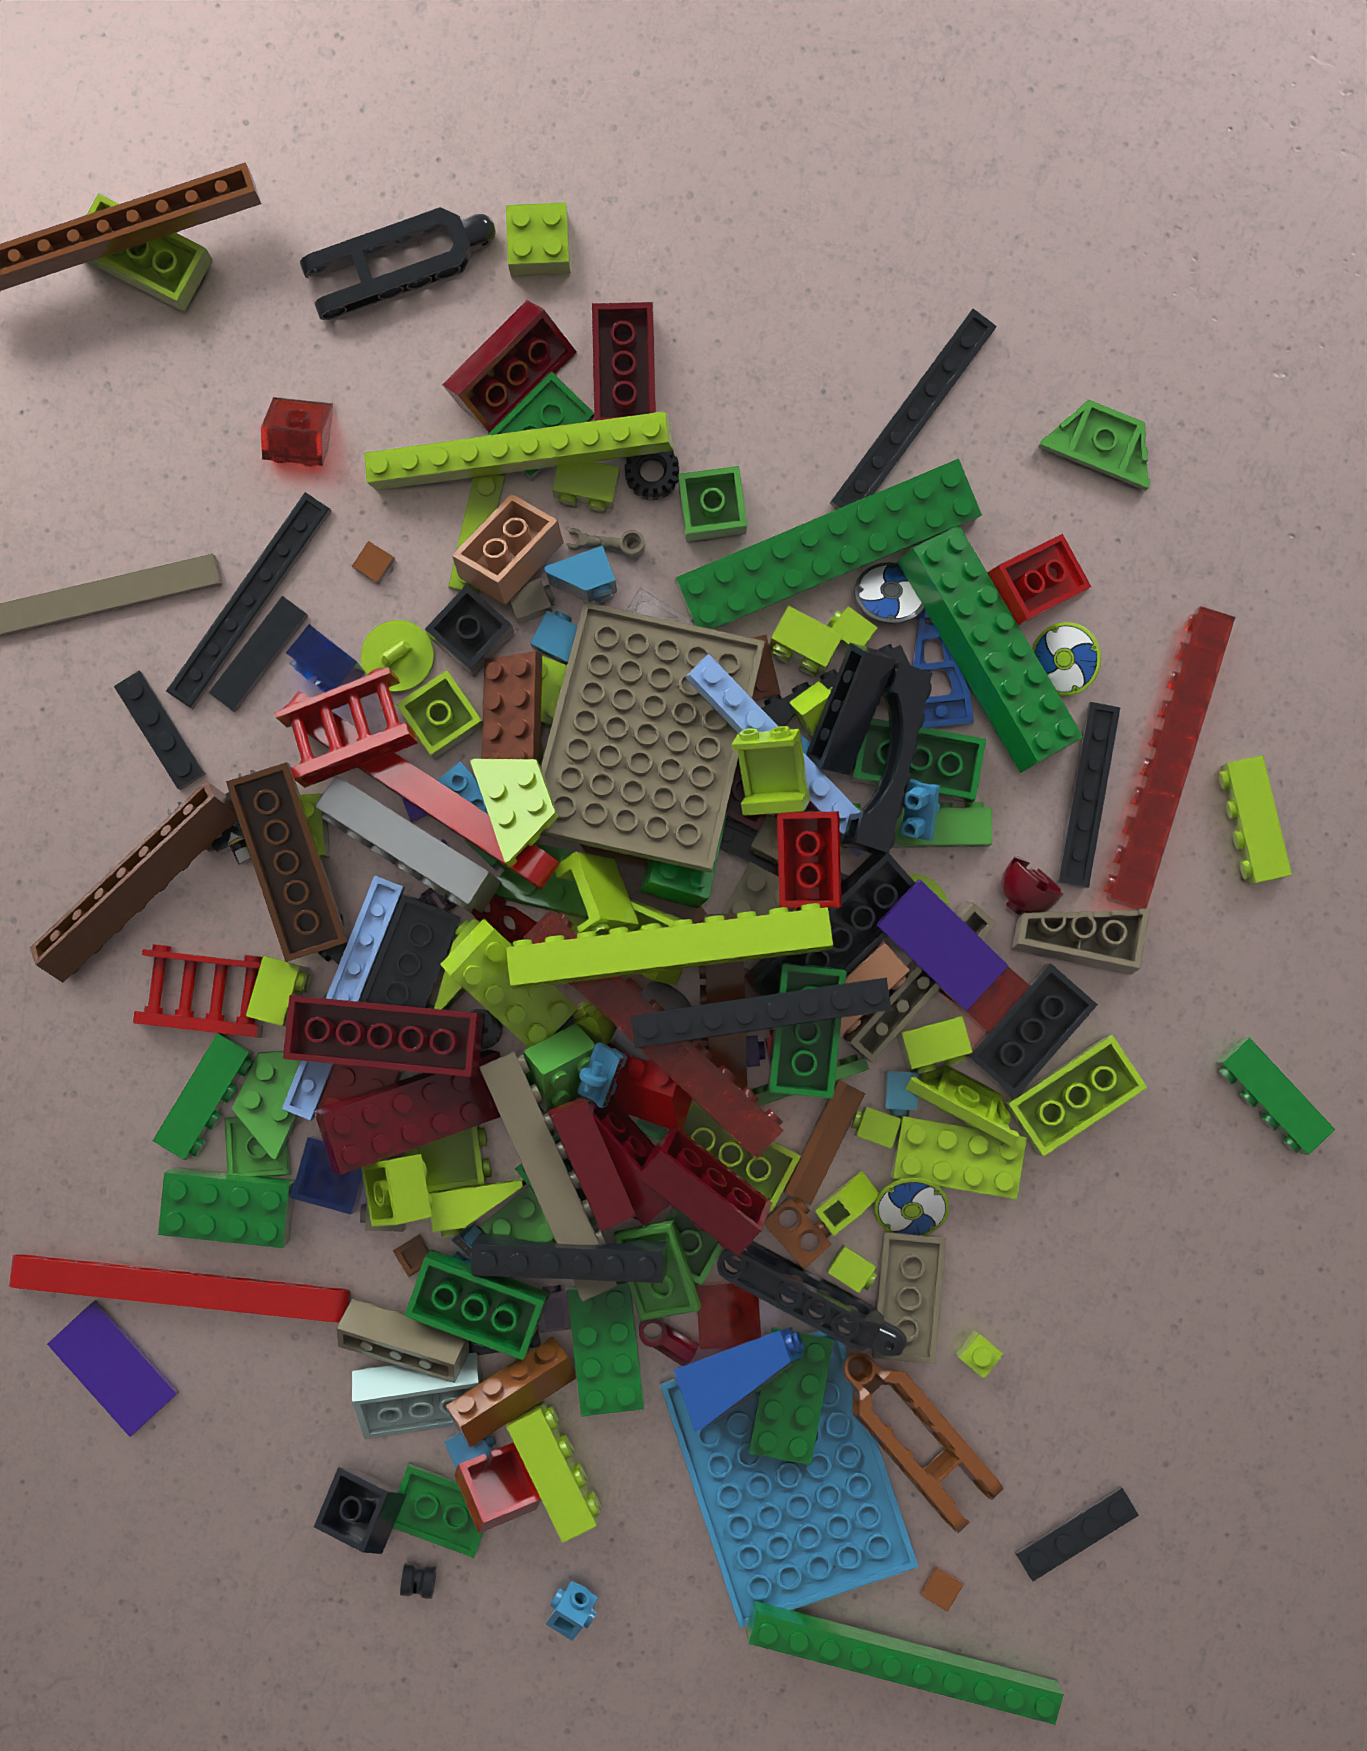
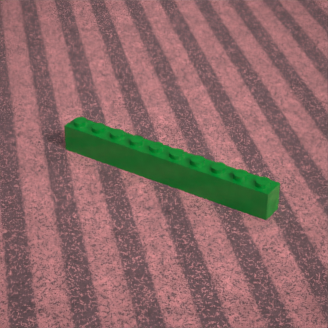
(904, 1662)

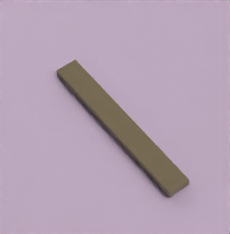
(108, 594)

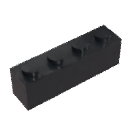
(850, 708)

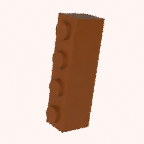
(511, 1391)

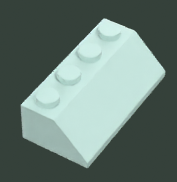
(405, 1400)

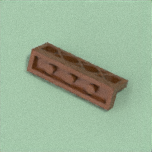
(824, 1142)

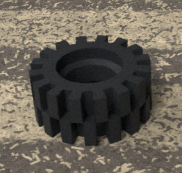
(656, 488)

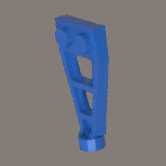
(945, 709)

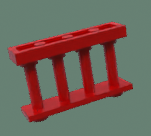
(368, 746)
(183, 1016)

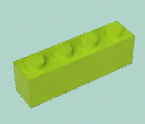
(1255, 820)

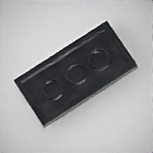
(411, 954)

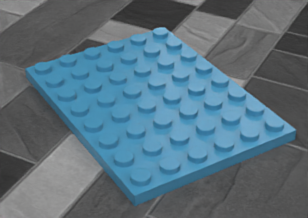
(792, 1527)

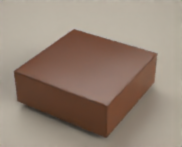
(373, 562)
(412, 1254)
(941, 1588)

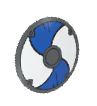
(887, 594)

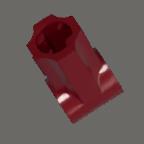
(669, 1342)

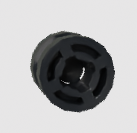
(418, 1581)

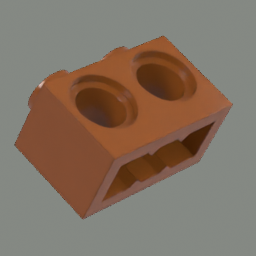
(791, 1236)

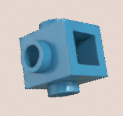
(572, 1610)

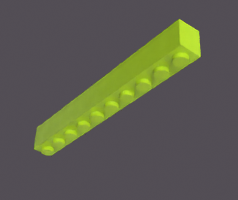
(519, 451)
(669, 947)

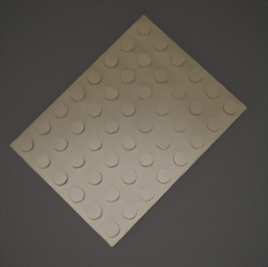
(635, 747)

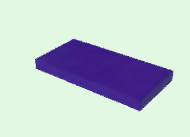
(942, 945)
(112, 1368)

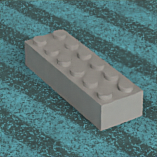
(413, 847)

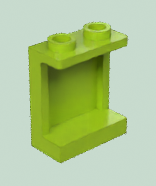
(772, 771)
(601, 892)
(455, 1160)

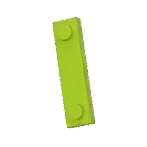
(482, 502)

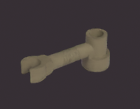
(622, 544)

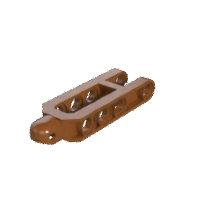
(866, 1378)

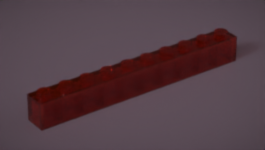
(1169, 758)
(681, 1061)

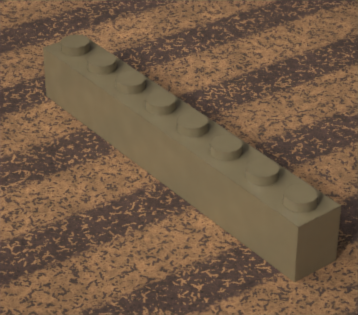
(543, 1159)

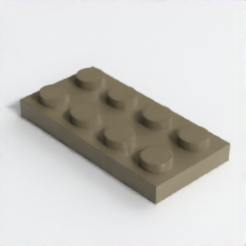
(912, 1292)

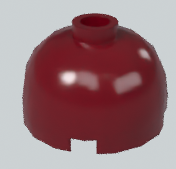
(1027, 888)

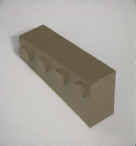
(1095, 939)

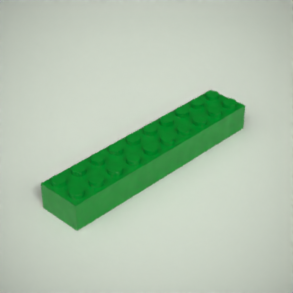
(828, 547)

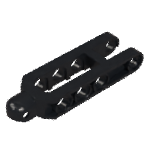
(467, 236)
(769, 1276)

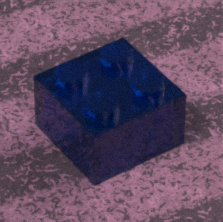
(320, 658)
(321, 1185)

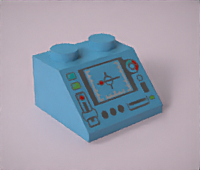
(584, 576)

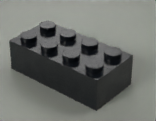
(1031, 1031)

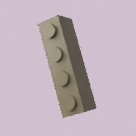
(401, 1341)

